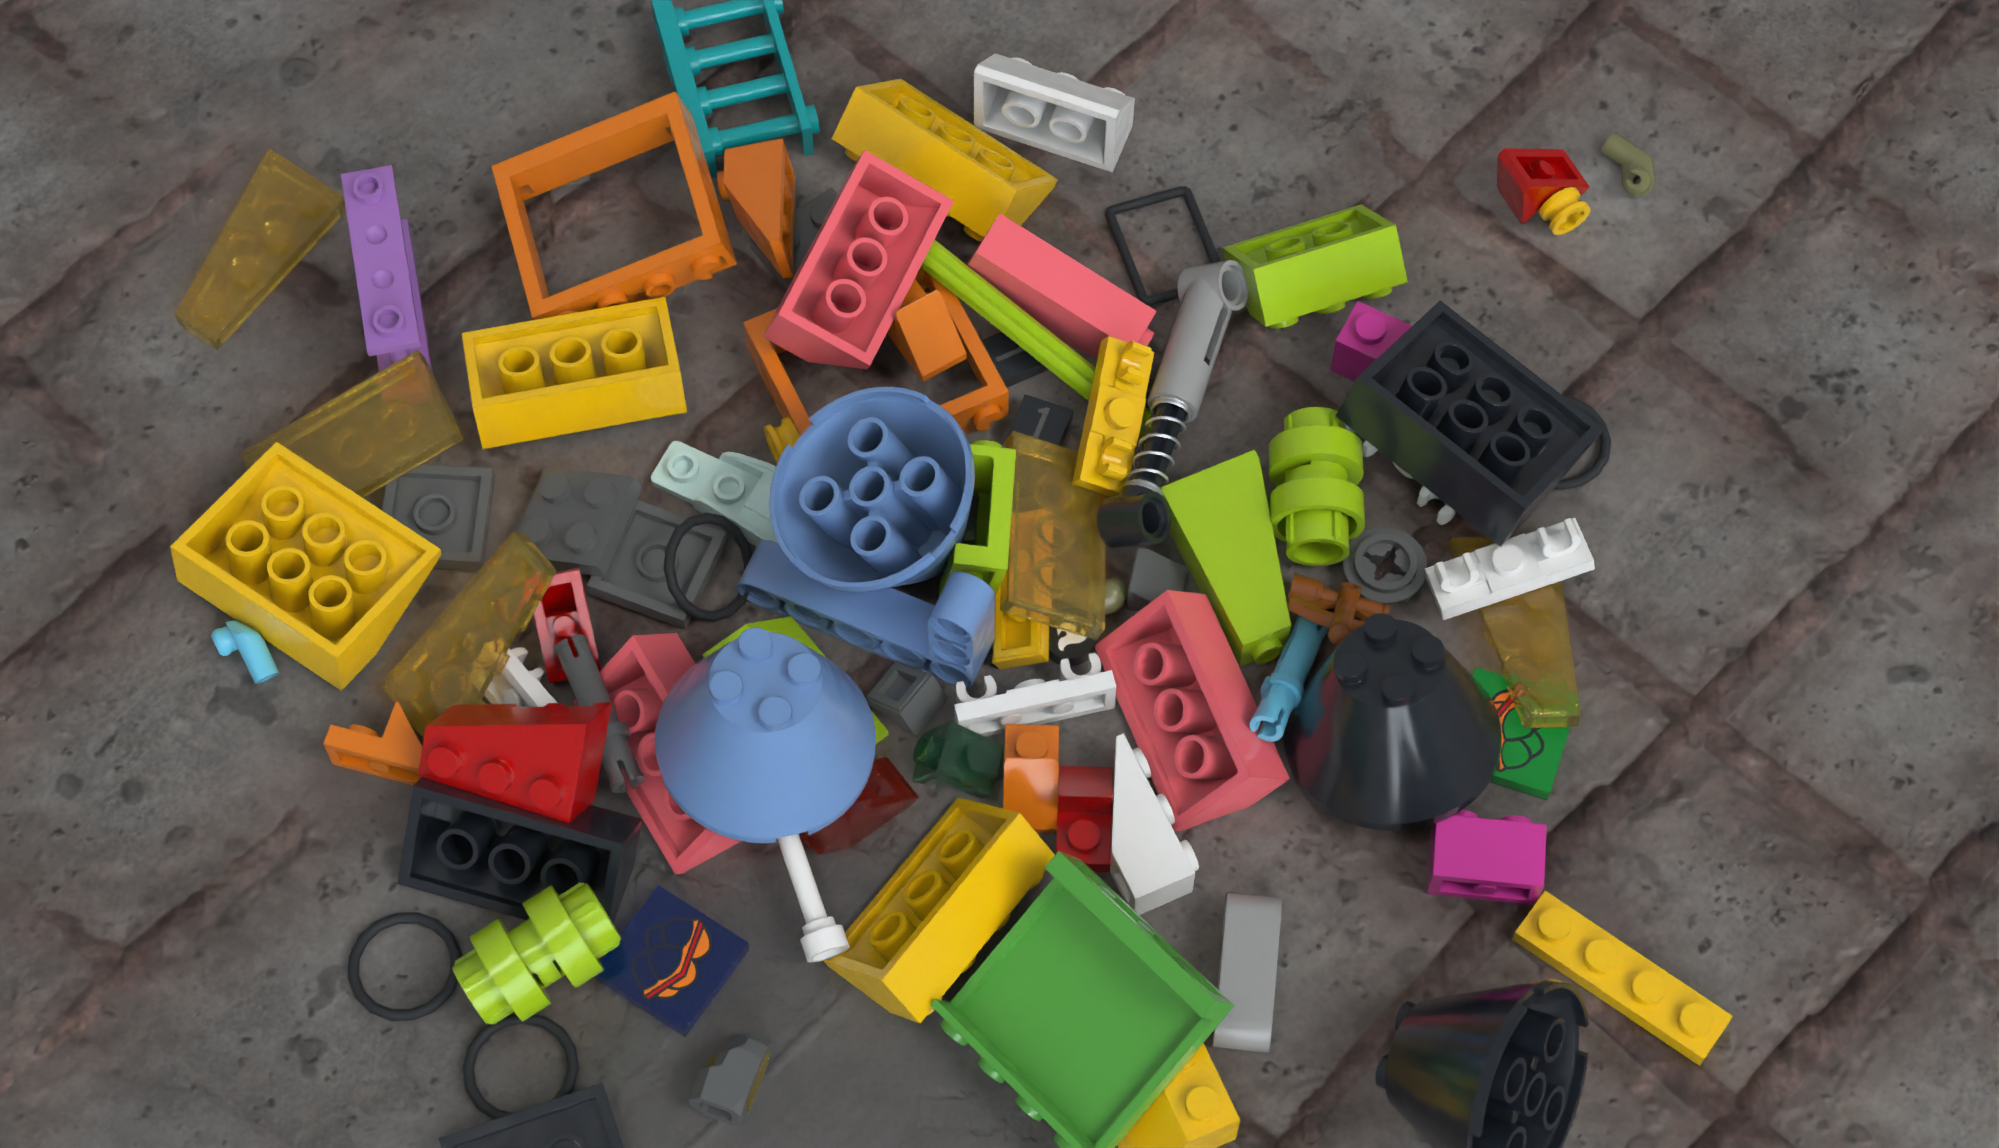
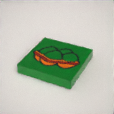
(1527, 754)

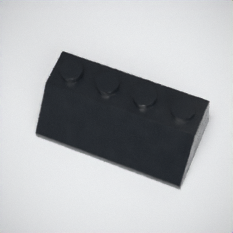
(505, 855)

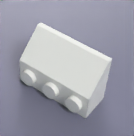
(1051, 111)

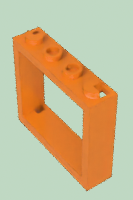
(592, 151)
(971, 410)

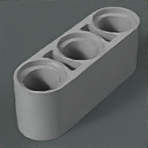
(1248, 971)

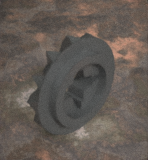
(1376, 546)

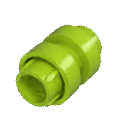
(1316, 491)
(515, 966)

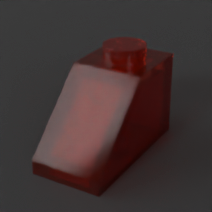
(880, 801)

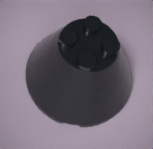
(1392, 730)
(1489, 1066)

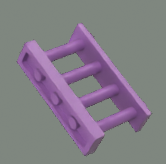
(384, 267)

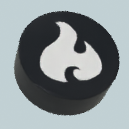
(1069, 645)

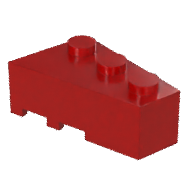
(520, 755)

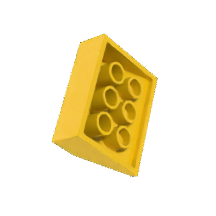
(305, 564)

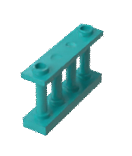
(687, 62)

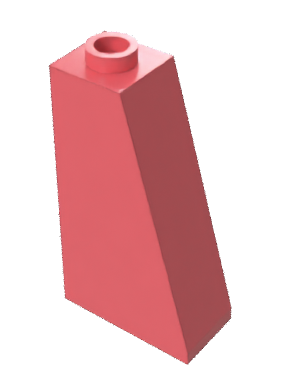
(1059, 290)

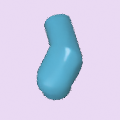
(251, 647)

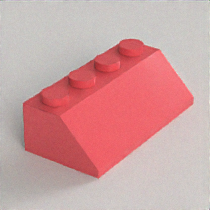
(859, 266)
(637, 685)
(1190, 709)

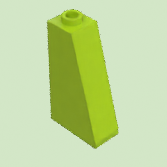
(1232, 554)

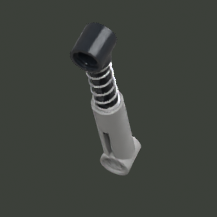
(1207, 300)

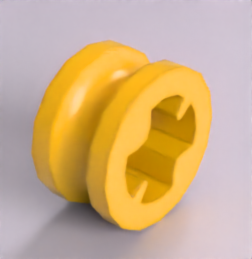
(1564, 211)
(780, 436)

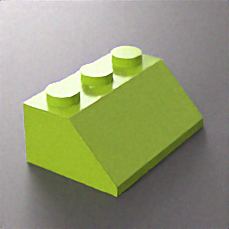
(1319, 265)

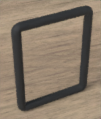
(1123, 248)

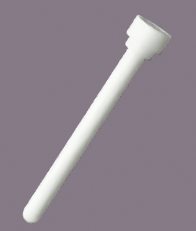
(821, 934)

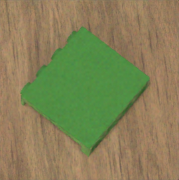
(1084, 1010)

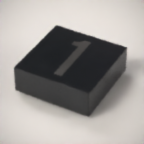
(1011, 360)
(1042, 420)

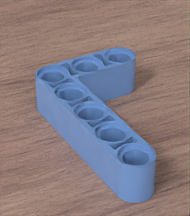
(938, 639)

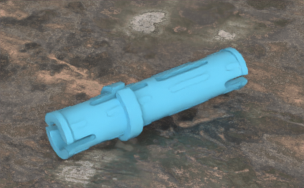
(1285, 686)

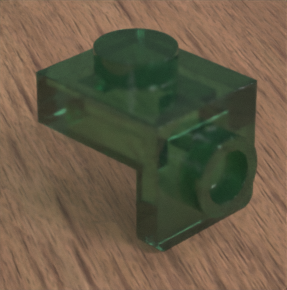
(958, 759)

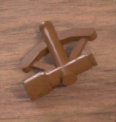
(1312, 599)

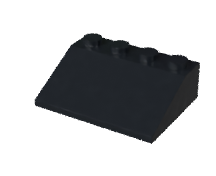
(1468, 422)

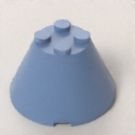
(874, 491)
(765, 739)

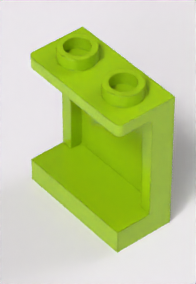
(994, 492)

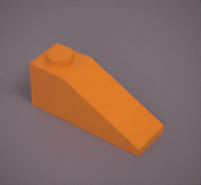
(762, 194)

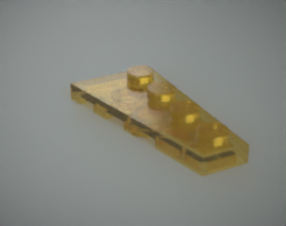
(261, 243)
(472, 635)
(1532, 648)

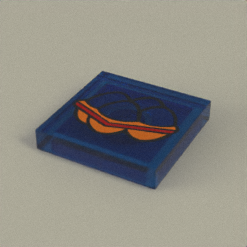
(672, 960)

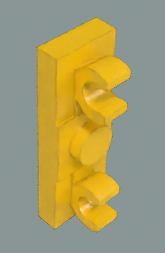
(1113, 416)

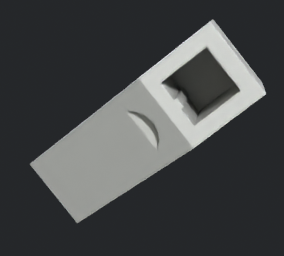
(1145, 852)

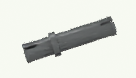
(588, 690)

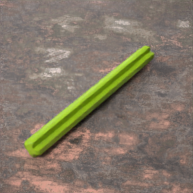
(1014, 322)

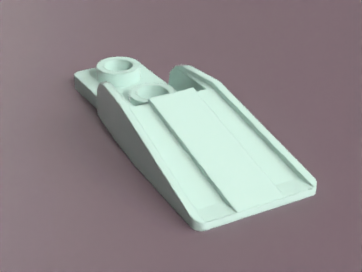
(724, 486)

